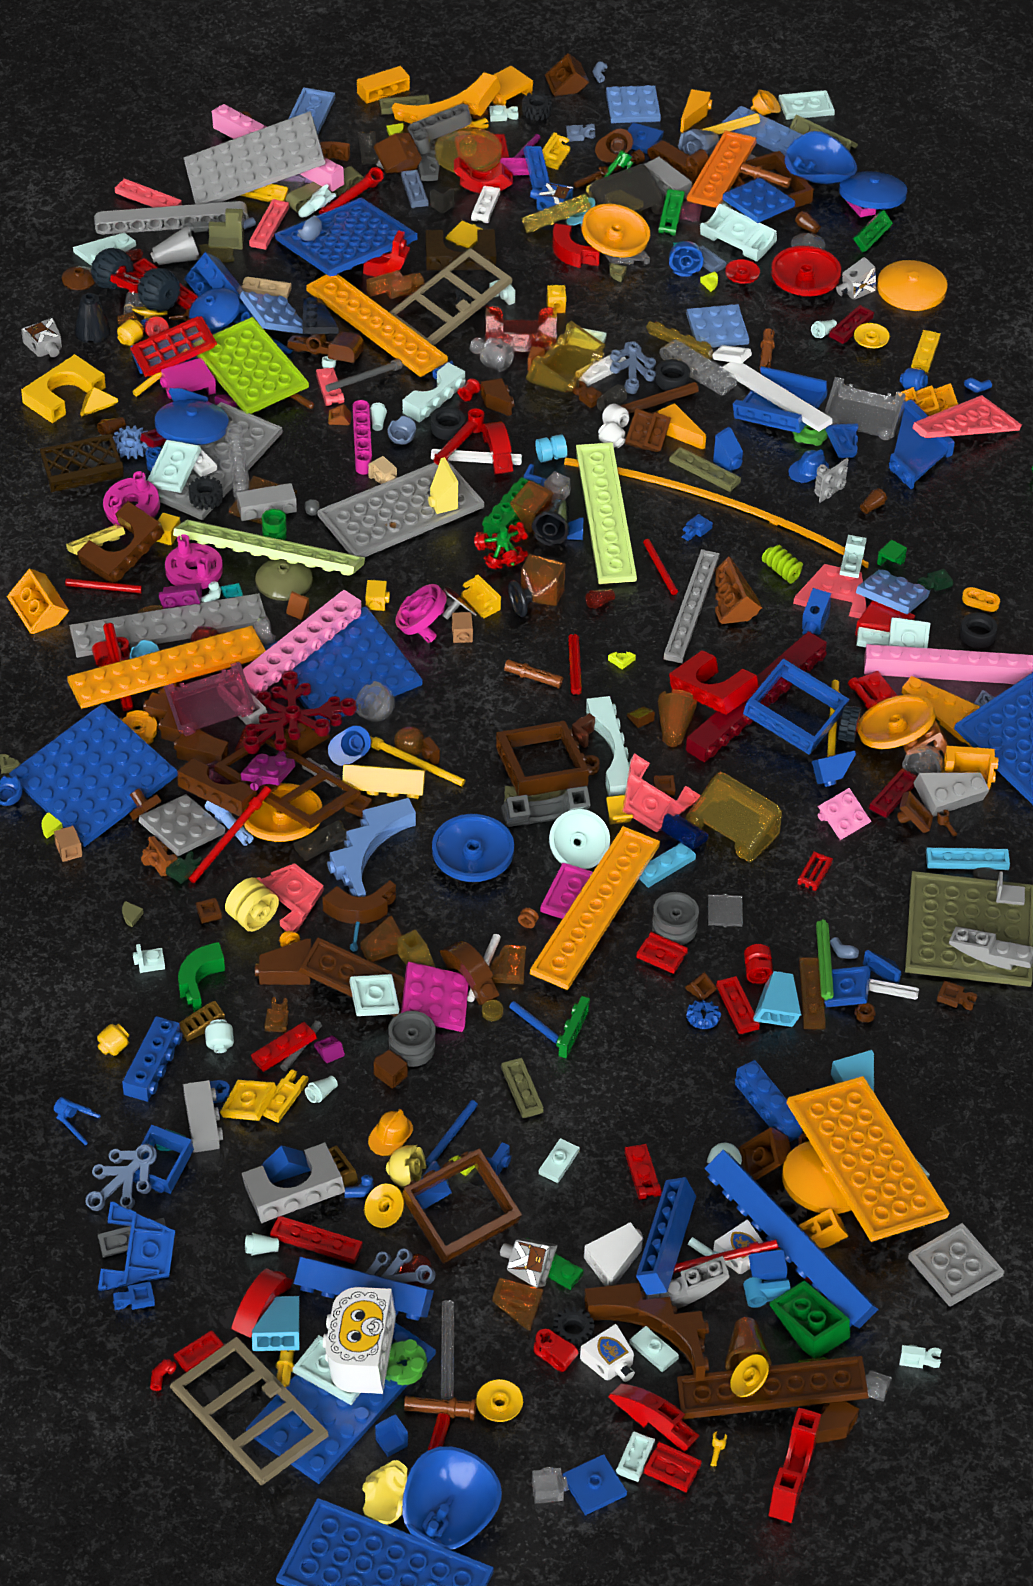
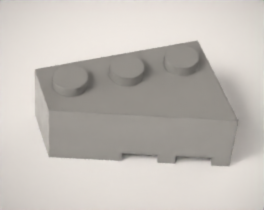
(950, 790)

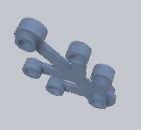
(632, 350)
(124, 1176)
(396, 1265)

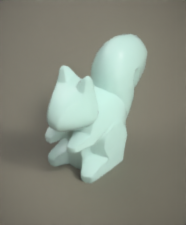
(318, 200)

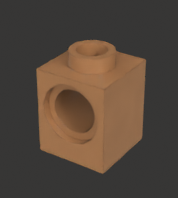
(462, 627)
(68, 843)

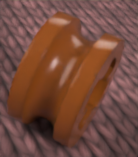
(528, 917)

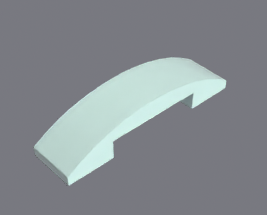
(853, 556)

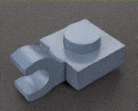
(578, 133)

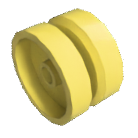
(251, 904)

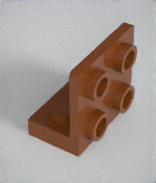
(934, 734)

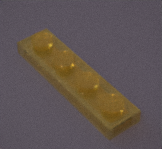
(556, 213)
(659, 330)

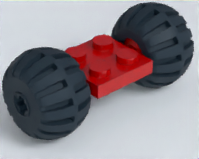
(156, 288)

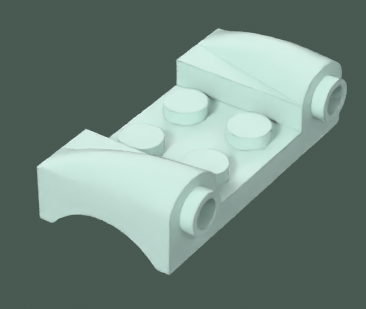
(740, 232)

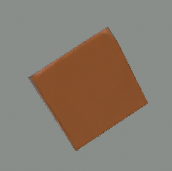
(534, 352)
(339, 416)
(298, 606)

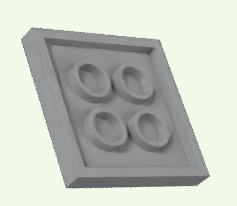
(181, 824)
(956, 1264)

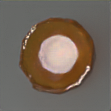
(409, 740)

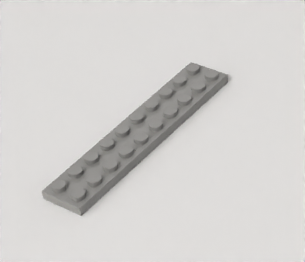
(171, 623)

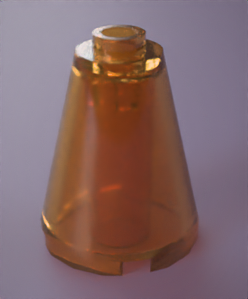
(675, 715)
(745, 1341)

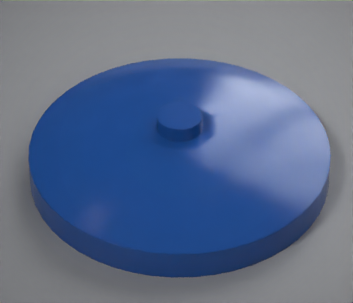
(873, 190)
(191, 422)
(473, 847)

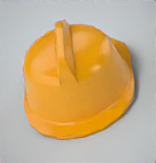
(765, 103)
(390, 1133)

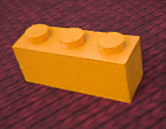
(383, 84)

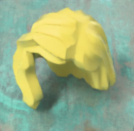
(385, 1492)

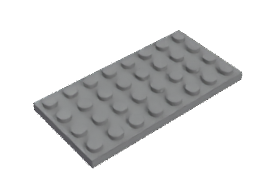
(255, 160)
(257, 437)
(361, 519)

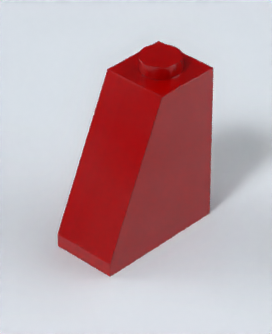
(879, 617)

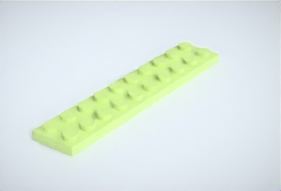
(606, 513)
(271, 547)

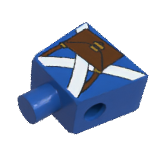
(551, 195)

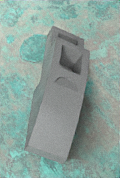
(987, 949)
(695, 1282)

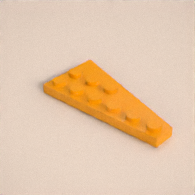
(947, 706)

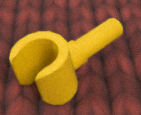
(718, 1445)

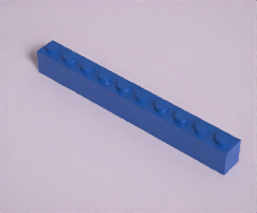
(797, 1245)

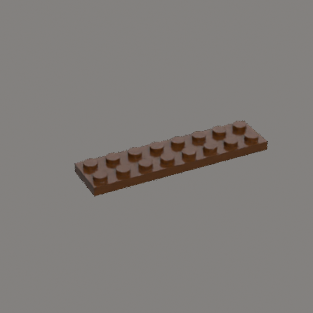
(784, 1387)

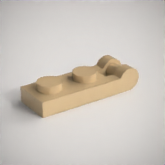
(264, 286)

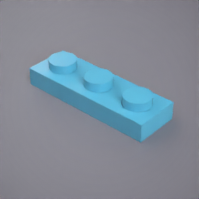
(667, 864)

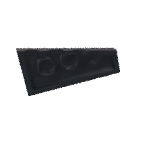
(317, 317)

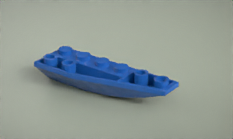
(212, 274)

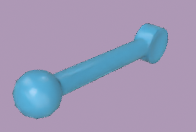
(353, 946)

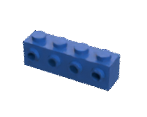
(152, 1059)
(767, 1099)

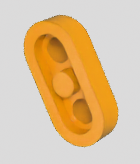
(981, 599)

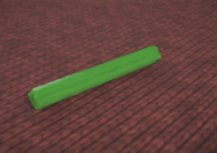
(824, 958)

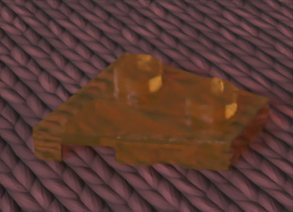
(381, 941)
(509, 965)
(518, 1301)

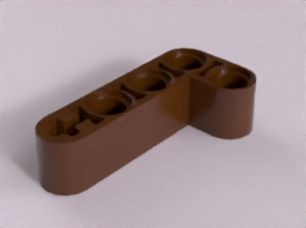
(687, 165)

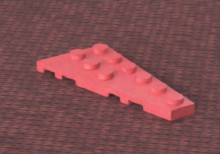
(967, 418)

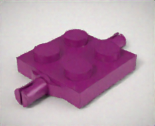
(267, 770)

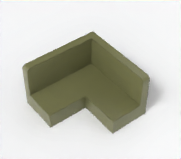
(229, 232)

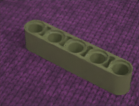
(300, 196)

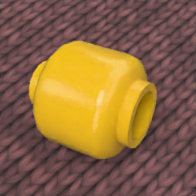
(130, 332)
(112, 1039)

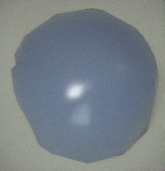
(311, 229)
(402, 430)

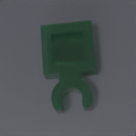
(937, 580)
(182, 869)

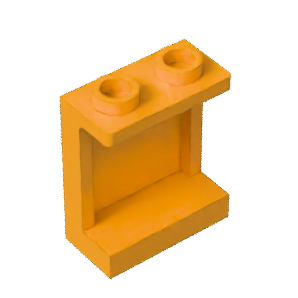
(512, 83)
(971, 761)

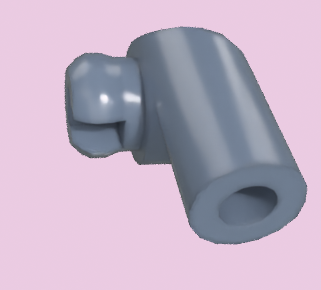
(598, 69)

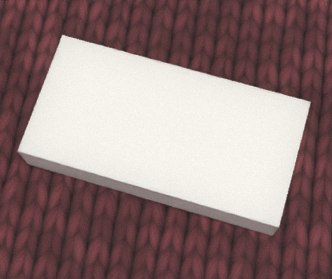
(731, 354)

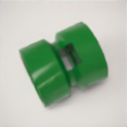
(274, 524)

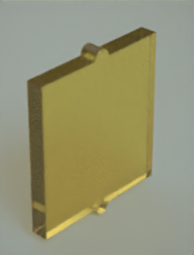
(225, 254)

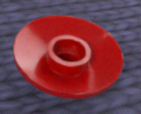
(742, 271)

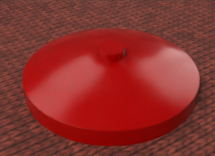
(806, 270)

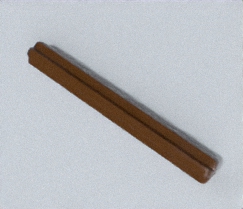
(662, 397)

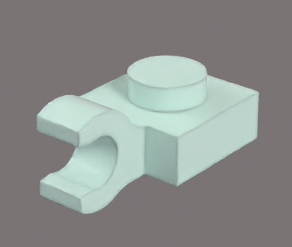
(917, 1357)

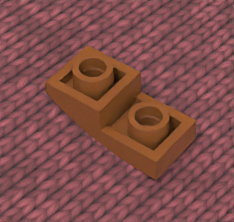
(336, 150)

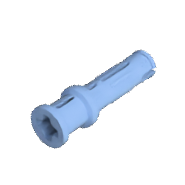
(225, 817)

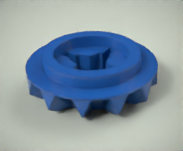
(696, 1019)

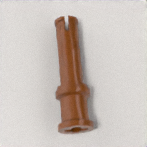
(452, 1407)

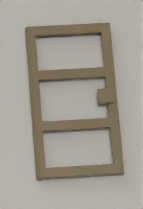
(465, 308)
(271, 1388)

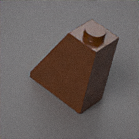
(283, 965)

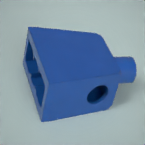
(813, 618)

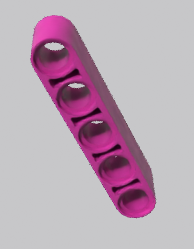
(362, 436)

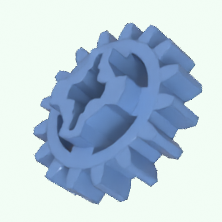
(129, 442)

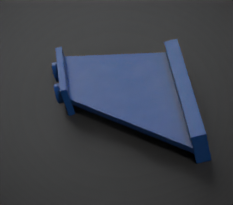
(915, 453)

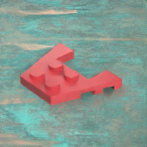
(839, 586)
(648, 803)
(296, 891)

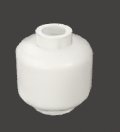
(616, 414)
(611, 433)

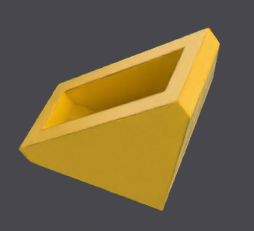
(97, 400)

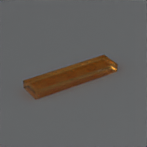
(811, 997)

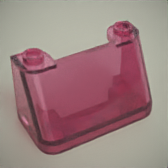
(210, 700)

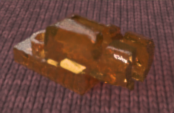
(394, 284)

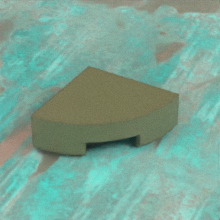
(617, 271)
(7, 763)
(131, 913)

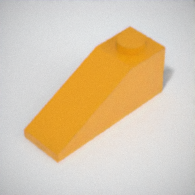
(695, 109)
(682, 427)
(824, 1229)

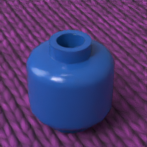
(914, 378)

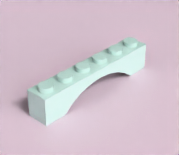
(609, 727)

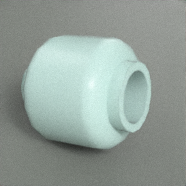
(219, 1036)

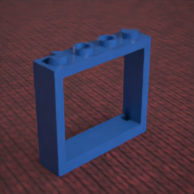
(782, 726)

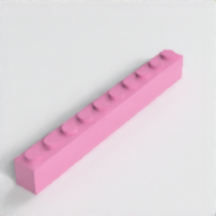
(237, 124)
(947, 664)

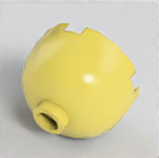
(406, 1165)

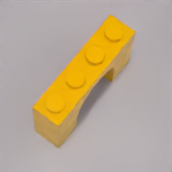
(70, 372)

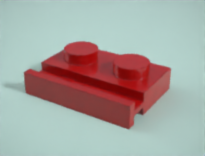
(662, 952)
(672, 1467)

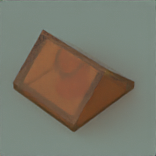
(530, 502)

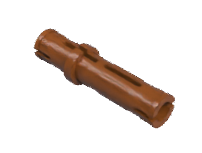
(758, 172)
(767, 346)
(527, 671)

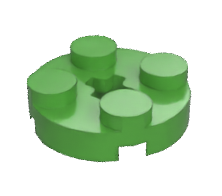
(811, 436)
(415, 1365)

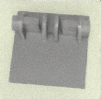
(830, 480)

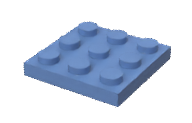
(633, 104)
(273, 312)
(718, 325)
(893, 591)

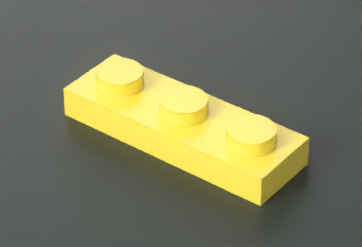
(108, 534)

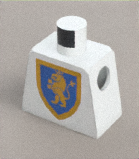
(735, 1239)
(609, 1355)

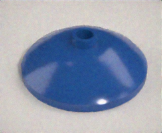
(216, 307)

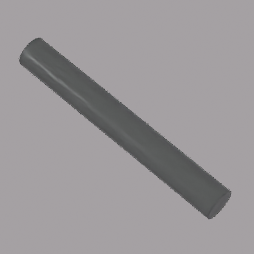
(290, 1059)

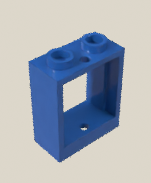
(171, 1141)

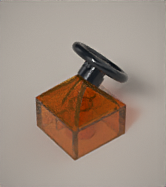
(540, 583)

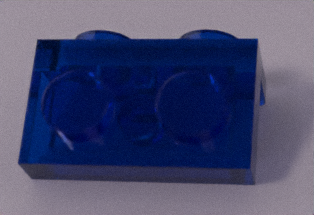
(683, 831)

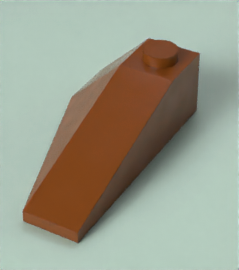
(734, 595)

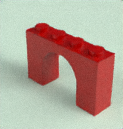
(720, 696)
(798, 1458)

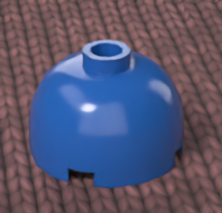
(685, 258)

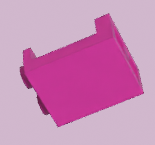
(188, 376)

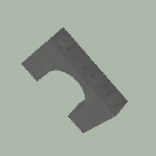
(520, 811)

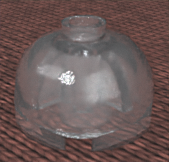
(375, 702)
(923, 759)

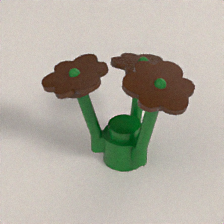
(622, 159)

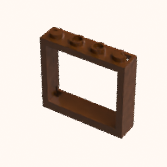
(776, 160)
(544, 782)
(449, 1169)

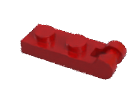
(642, 1171)

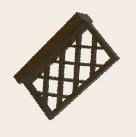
(85, 474)

